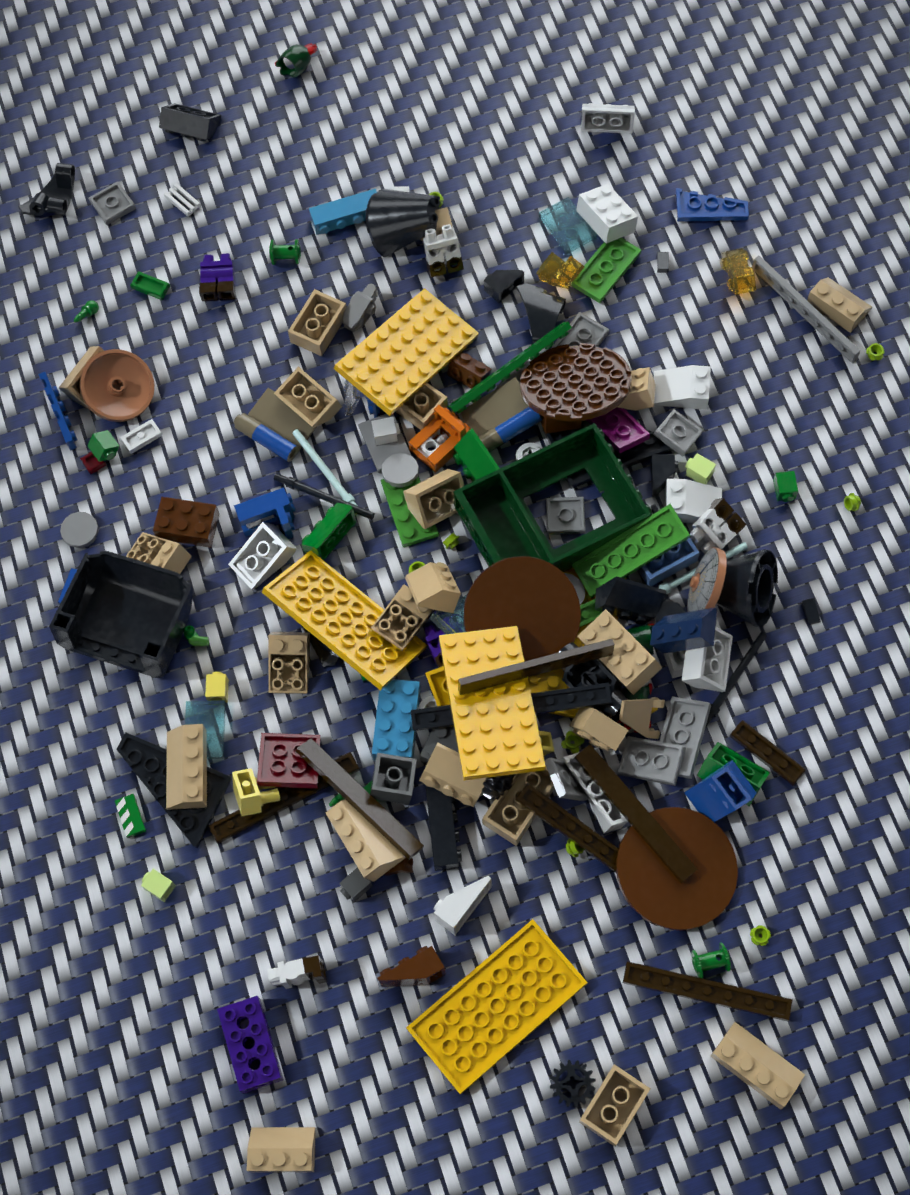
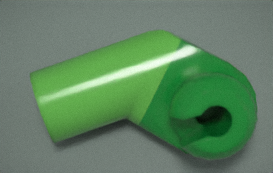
(193, 638)

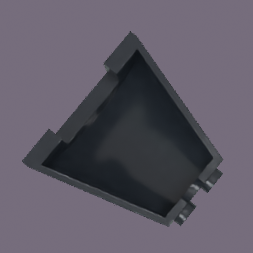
(399, 218)

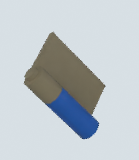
(500, 415)
(272, 426)

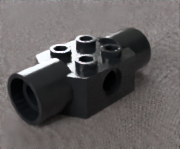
(594, 673)

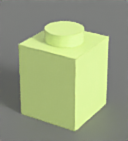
(700, 469)
(157, 885)

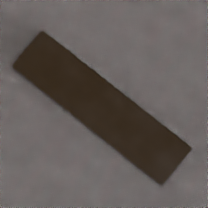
(767, 752)

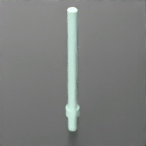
(325, 470)
(687, 576)

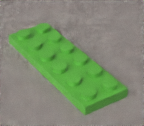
(632, 549)

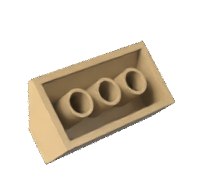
(186, 767)
(366, 845)
(758, 1065)

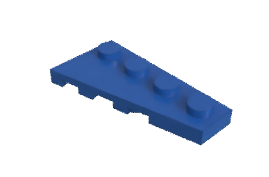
(700, 207)
(58, 408)

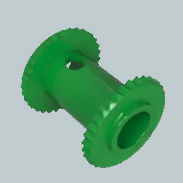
(285, 251)
(708, 960)

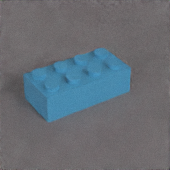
(393, 719)

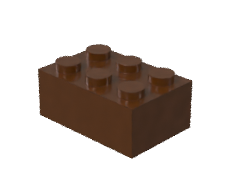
(186, 521)

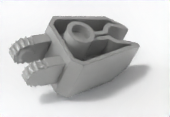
(360, 308)

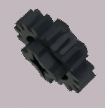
(497, 786)
(561, 1085)

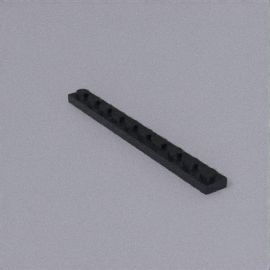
(542, 702)

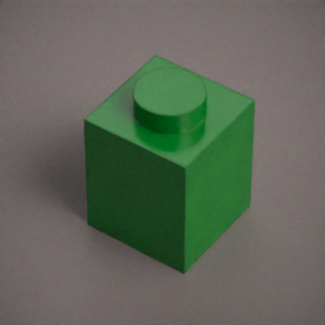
(103, 445)
(785, 486)

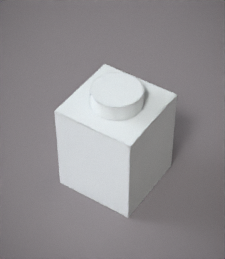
(385, 431)

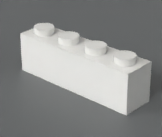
(606, 812)

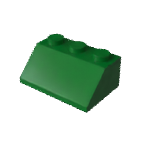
(474, 457)
(329, 530)
(722, 755)

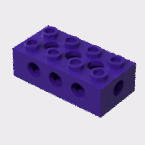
(237, 1038)

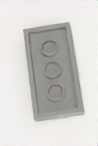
(685, 727)

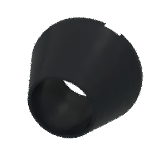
(750, 587)

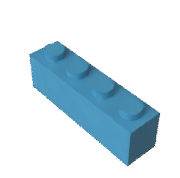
(340, 212)

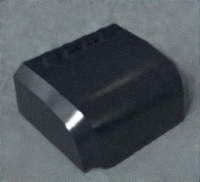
(124, 613)

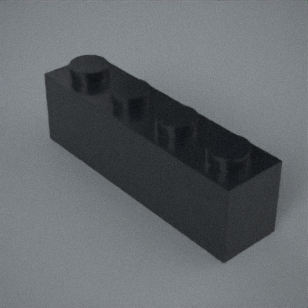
(442, 830)

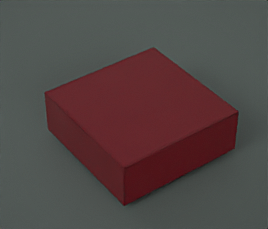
(91, 463)

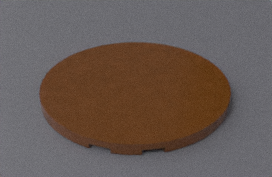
(575, 382)
(528, 596)
(656, 891)

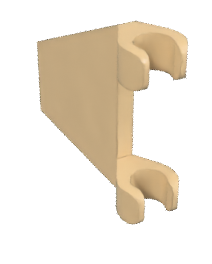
(638, 713)

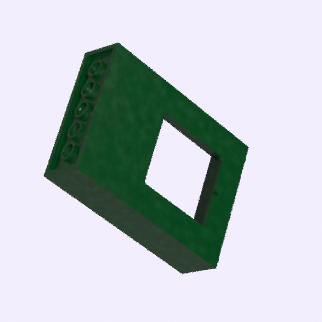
(504, 525)

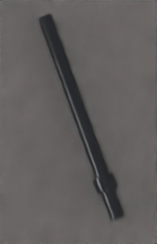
(293, 483)
(714, 710)

